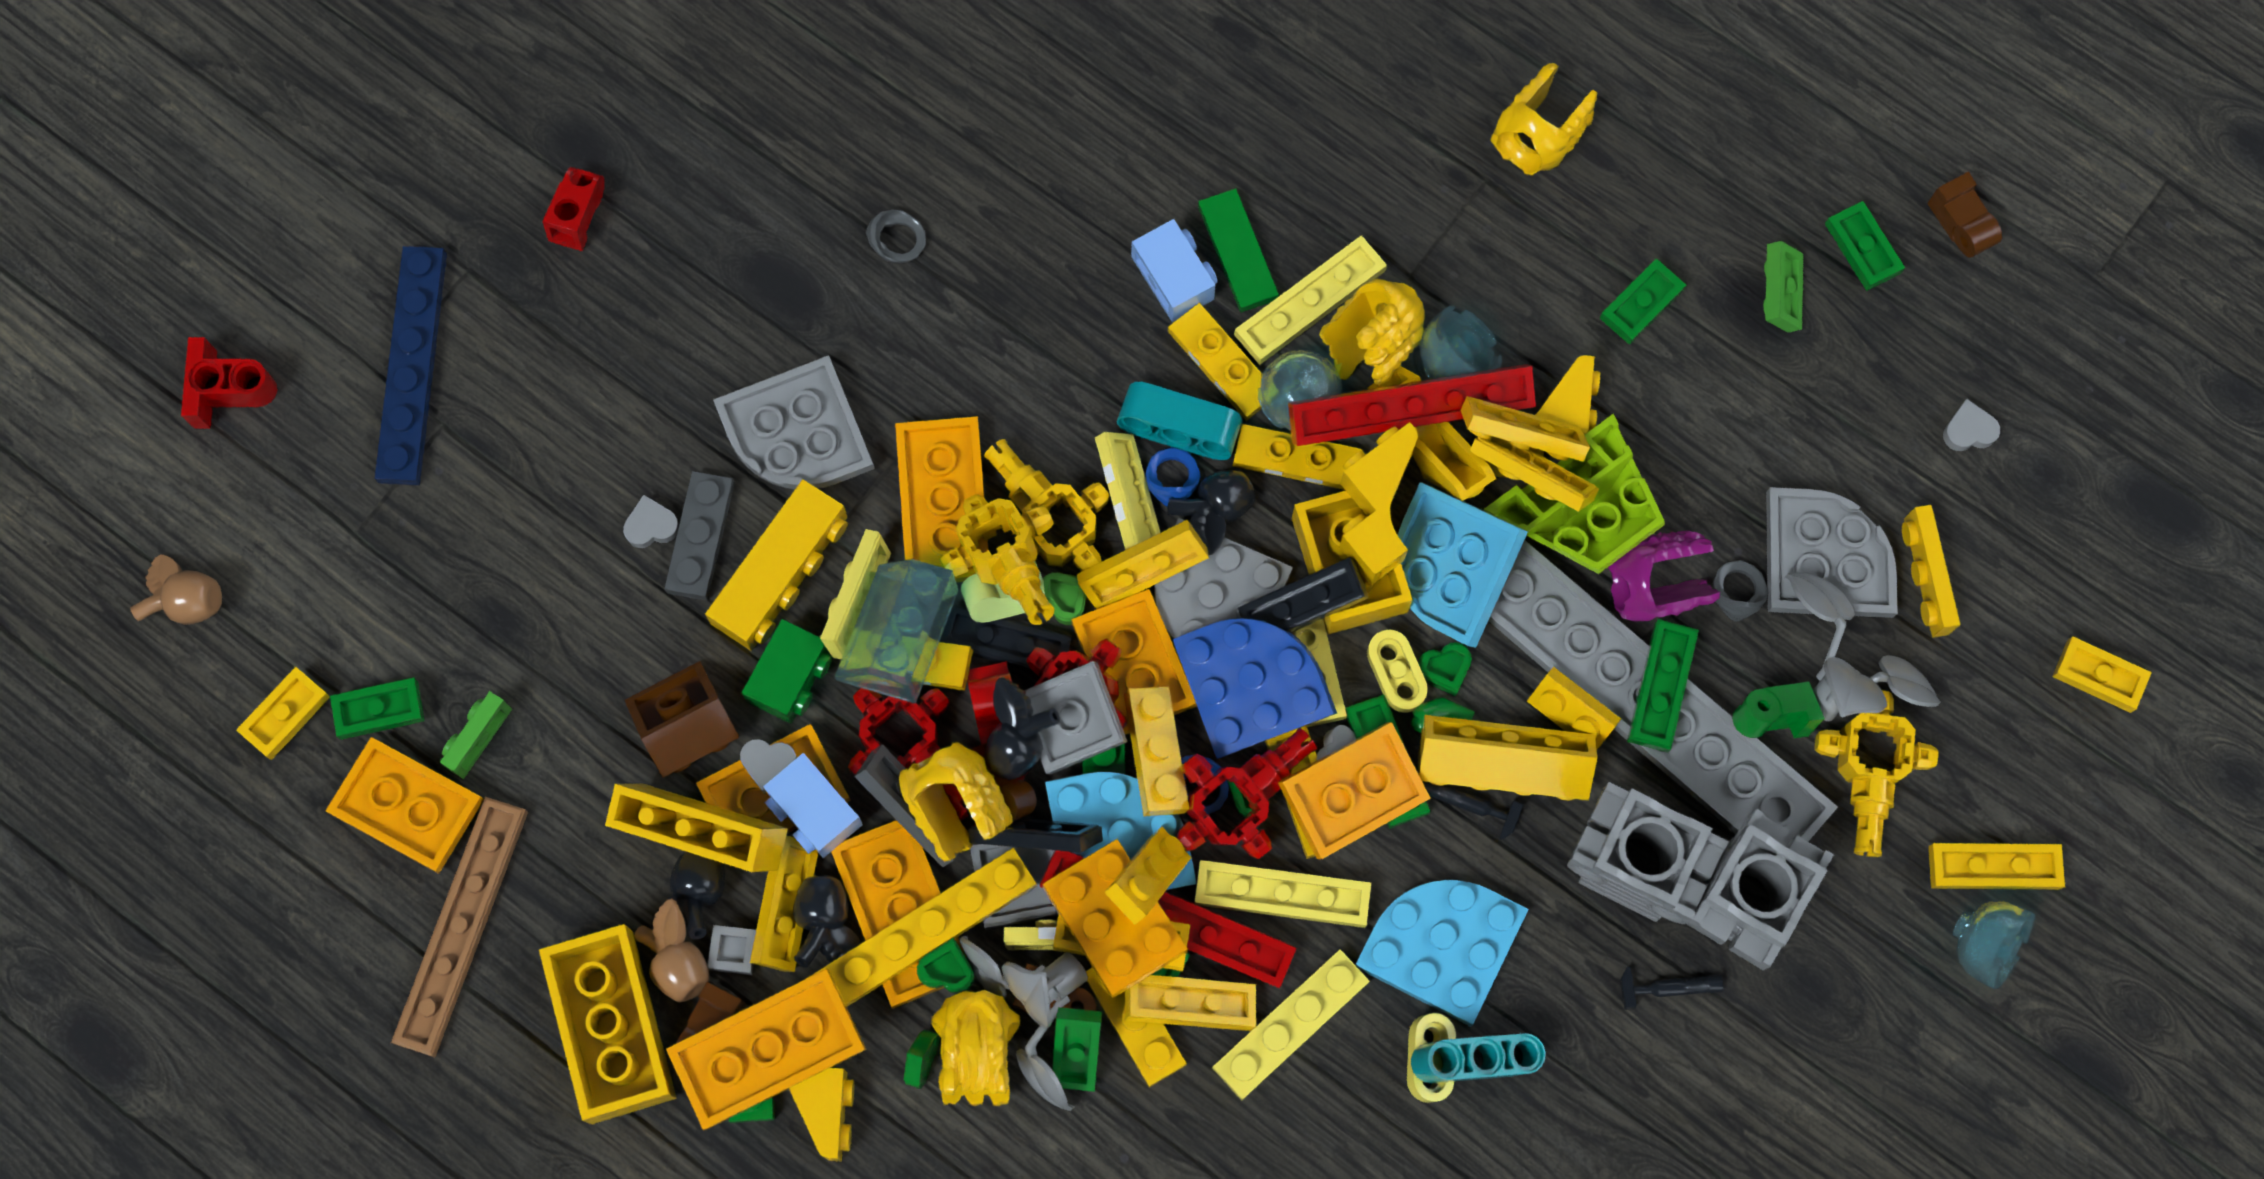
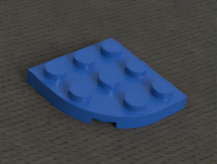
(1251, 682)

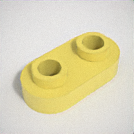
(1397, 672)
(1442, 1029)

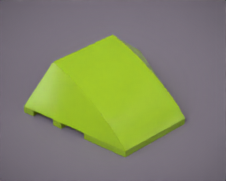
(1607, 527)

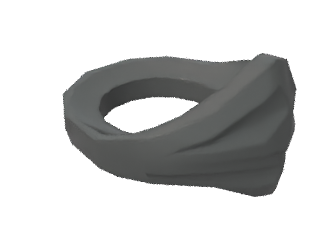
(890, 218)
(1740, 610)

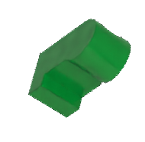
(1779, 708)

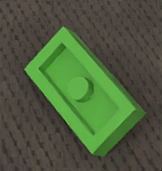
(1784, 286)
(484, 721)

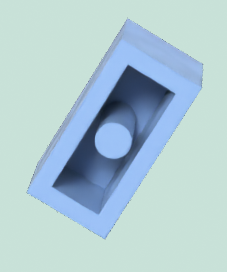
(1174, 269)
(811, 806)

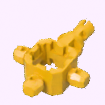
(1032, 490)
(1012, 564)
(1874, 788)

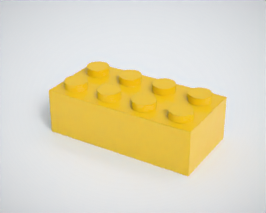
(607, 1024)

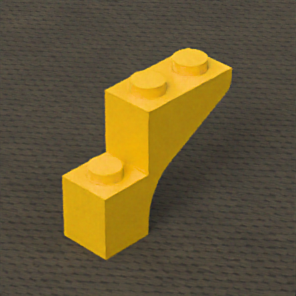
(1571, 400)
(1444, 453)
(1372, 484)
(823, 1110)

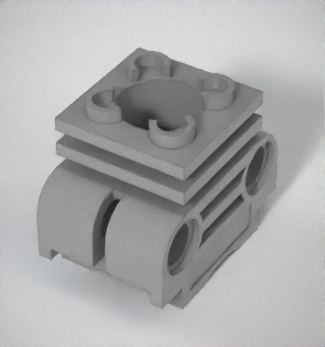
(1684, 850)
(1787, 873)

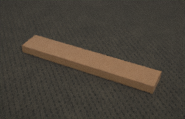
(459, 927)

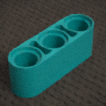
(1179, 421)
(1496, 1054)

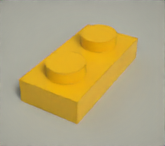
(2101, 674)
(1572, 707)
(283, 713)

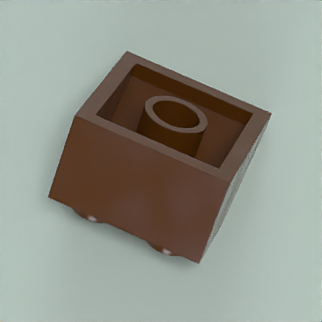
(681, 719)

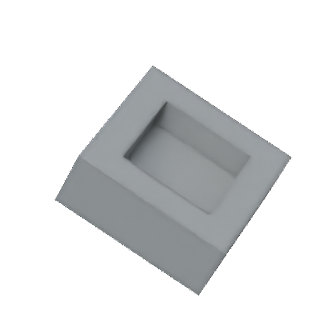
(731, 950)

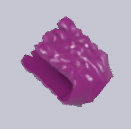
(1633, 571)

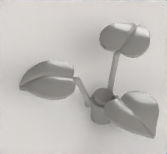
(1840, 685)
(1036, 992)

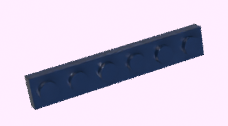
(410, 366)

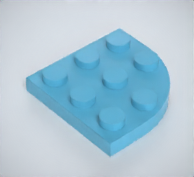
(1456, 562)
(1116, 805)
(1443, 944)

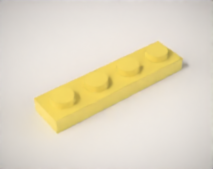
(1310, 300)
(1283, 893)
(1290, 1024)

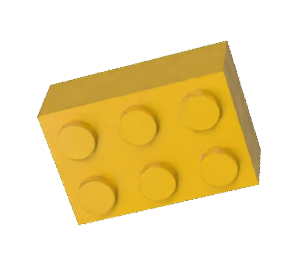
(1319, 533)

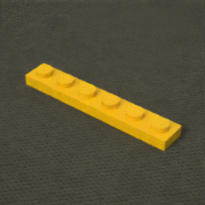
(930, 926)

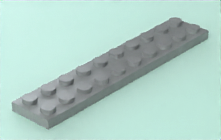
(1708, 756)

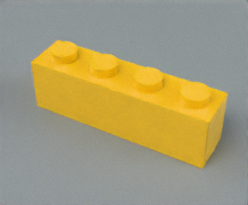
(777, 566)
(1507, 758)
(696, 827)

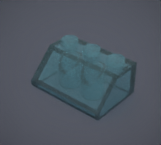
(899, 629)

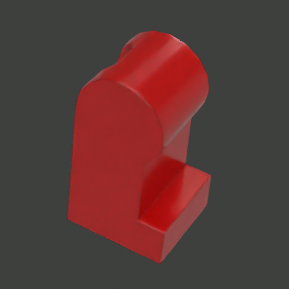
(573, 208)

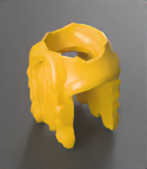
(1548, 140)
(1374, 330)
(932, 809)
(975, 1047)

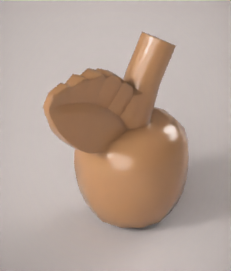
(182, 595)
(679, 965)

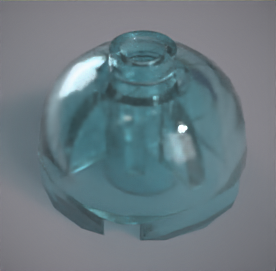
(1457, 345)
(1293, 378)
(1992, 940)

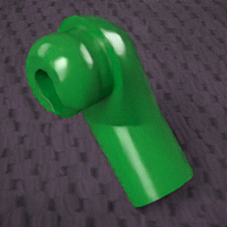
(1439, 707)

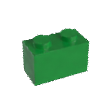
(787, 672)

